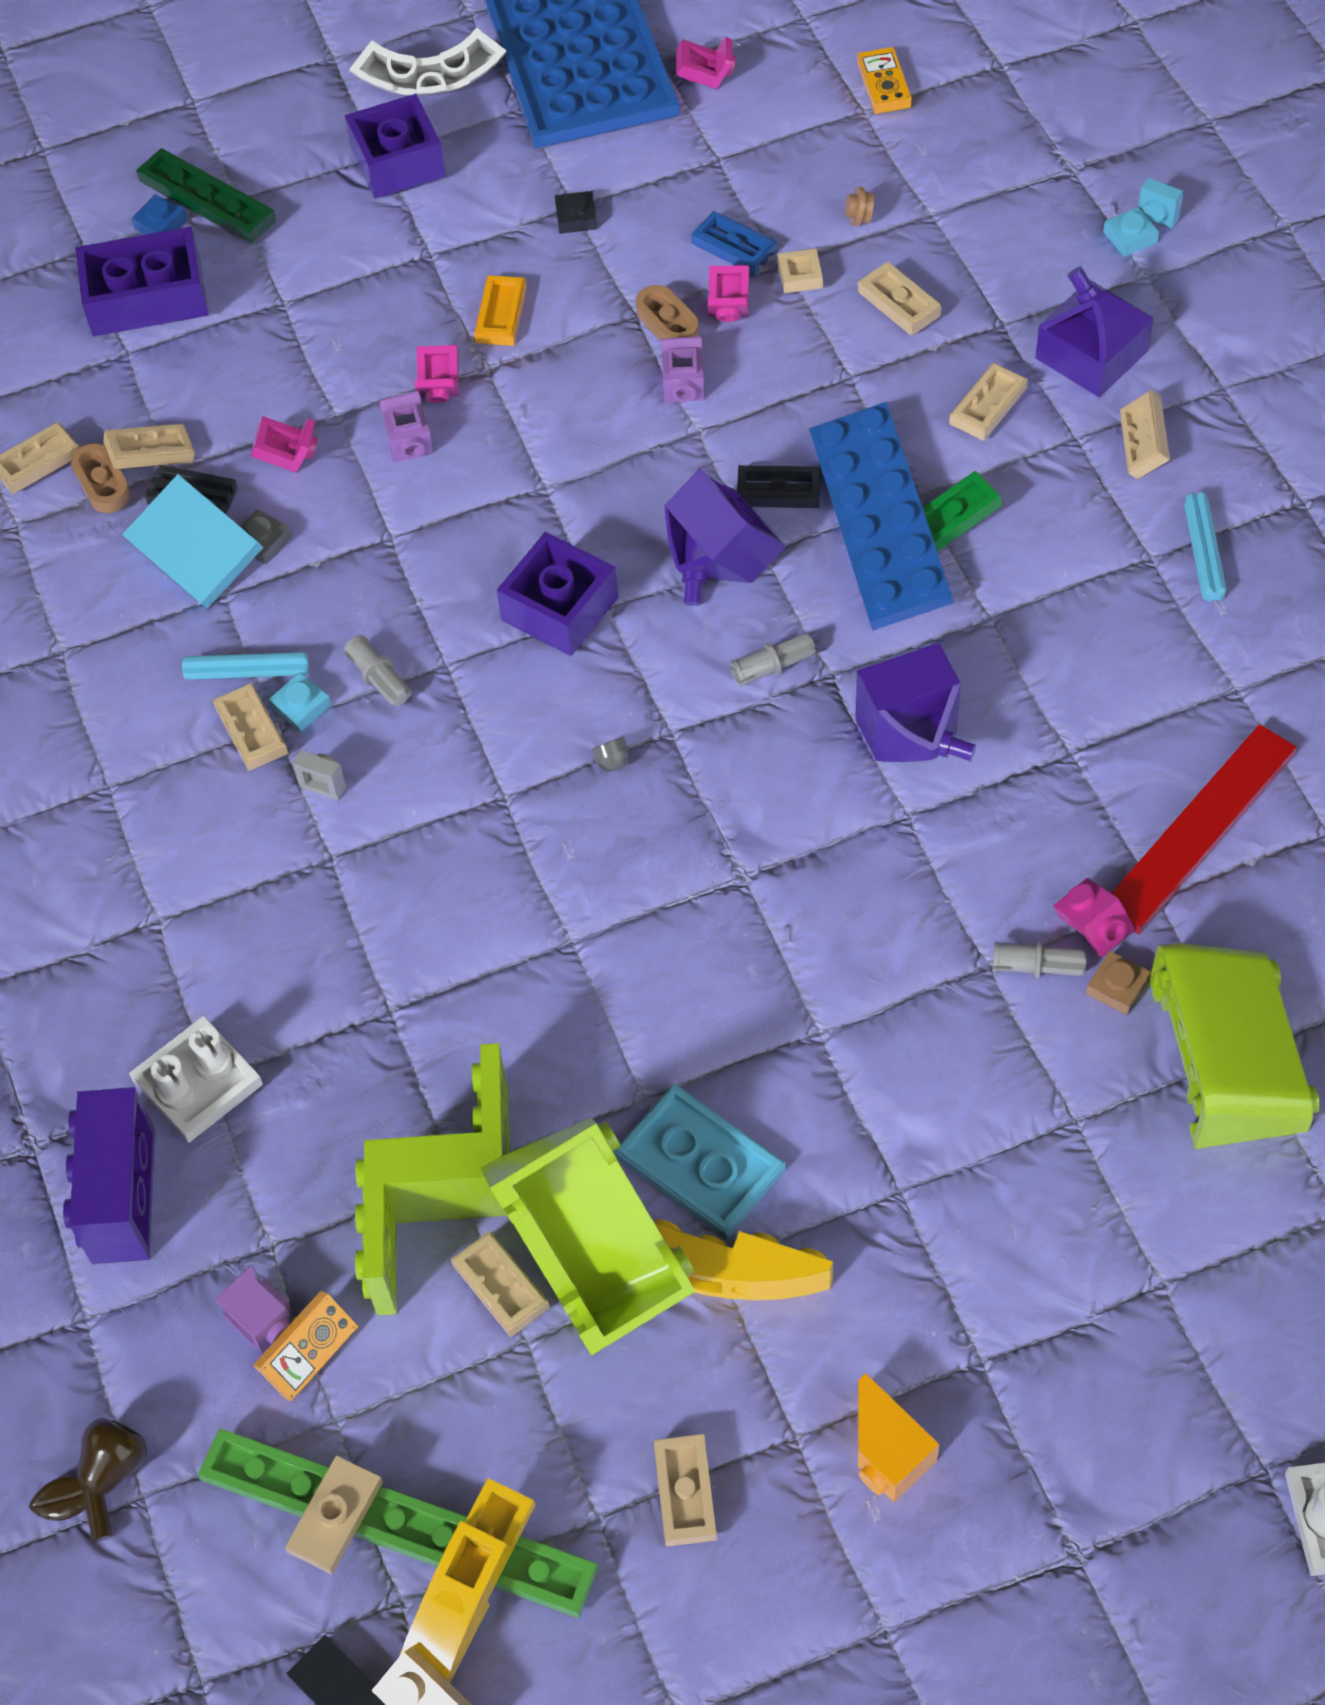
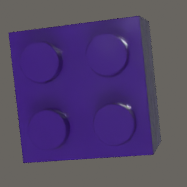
(395, 145)
(557, 593)

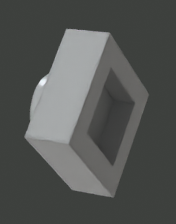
(319, 774)

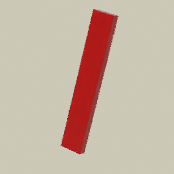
(1202, 825)

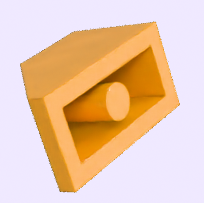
(890, 1443)

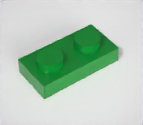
(960, 509)

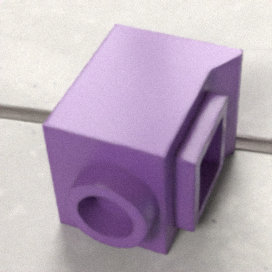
(682, 383)
(410, 439)
(255, 1309)

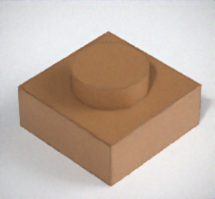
(1118, 982)

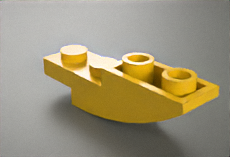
(751, 1269)
(467, 1577)

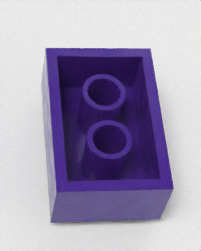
(141, 281)
(110, 1175)

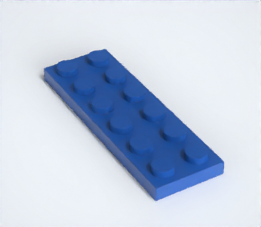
(880, 516)

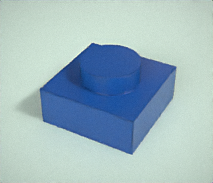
(159, 216)

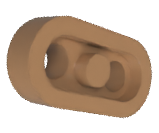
(673, 317)
(101, 483)

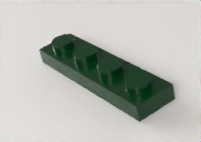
(206, 195)

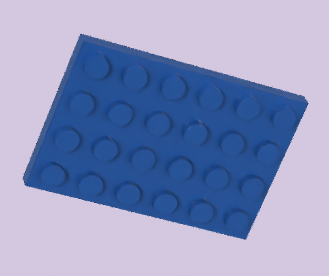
(581, 66)

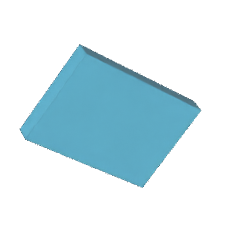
(192, 541)
(700, 1161)

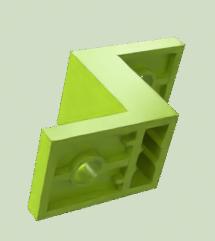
(429, 1180)

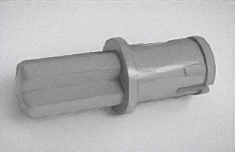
(771, 659)
(377, 670)
(1038, 959)

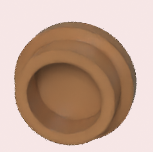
(859, 206)

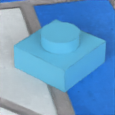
(1160, 202)
(1131, 232)
(300, 702)

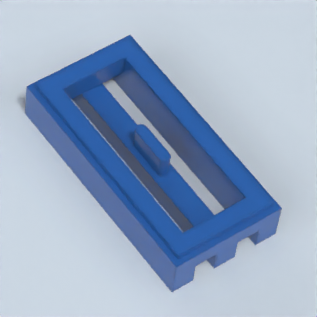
(730, 246)

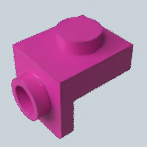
(705, 64)
(728, 292)
(437, 372)
(284, 444)
(1095, 915)

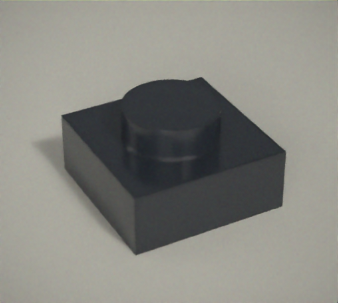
(575, 212)

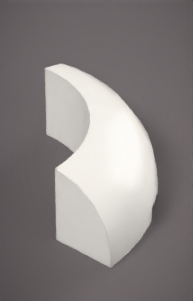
(428, 75)

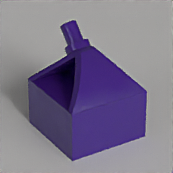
(1093, 336)
(716, 535)
(911, 707)

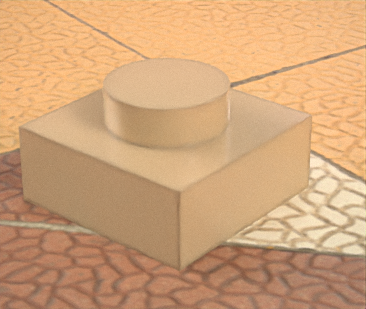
(800, 270)

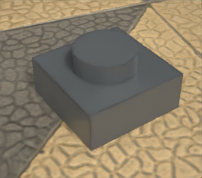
(268, 532)

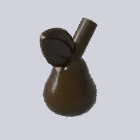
(106, 1458)

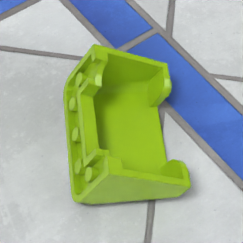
(1233, 1043)
(589, 1231)

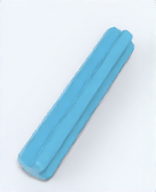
(1205, 547)
(245, 665)

